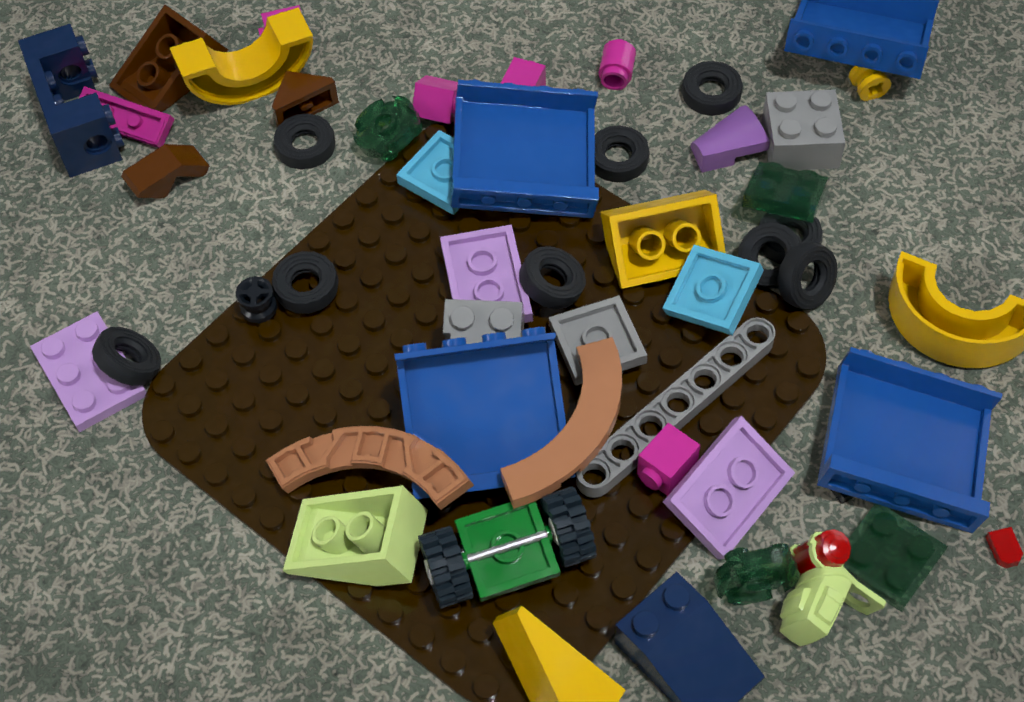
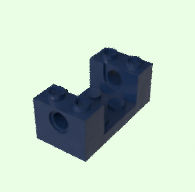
(78, 126)

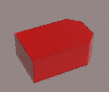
(1005, 547)

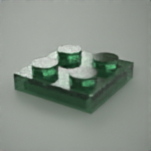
(785, 191)
(892, 556)

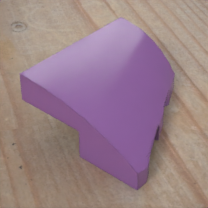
(730, 138)

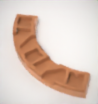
(582, 435)
(371, 449)

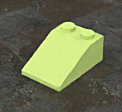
(358, 537)

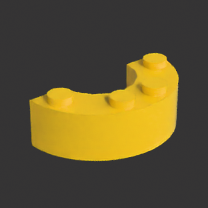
(249, 72)
(946, 330)

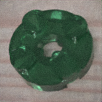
(402, 127)
(753, 574)

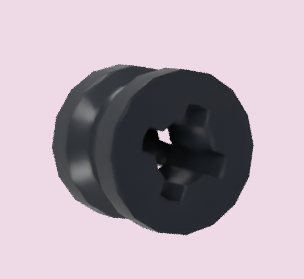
(247, 295)

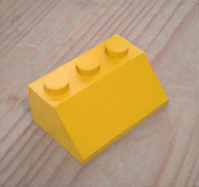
(656, 236)

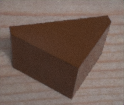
(302, 95)

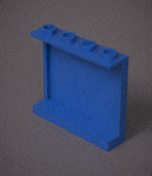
(865, 33)
(524, 149)
(483, 400)
(908, 440)

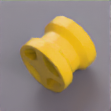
(870, 82)

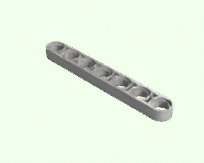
(682, 388)

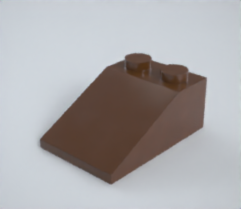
(150, 71)

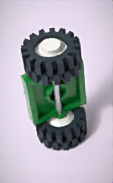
(507, 548)

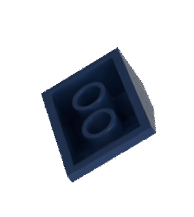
(686, 646)

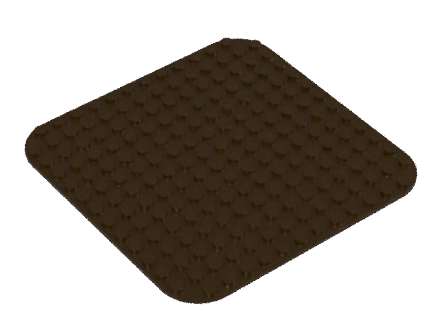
(265, 385)

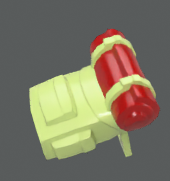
(822, 588)

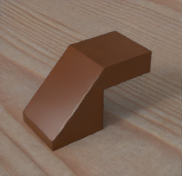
(156, 172)

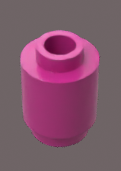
(617, 64)

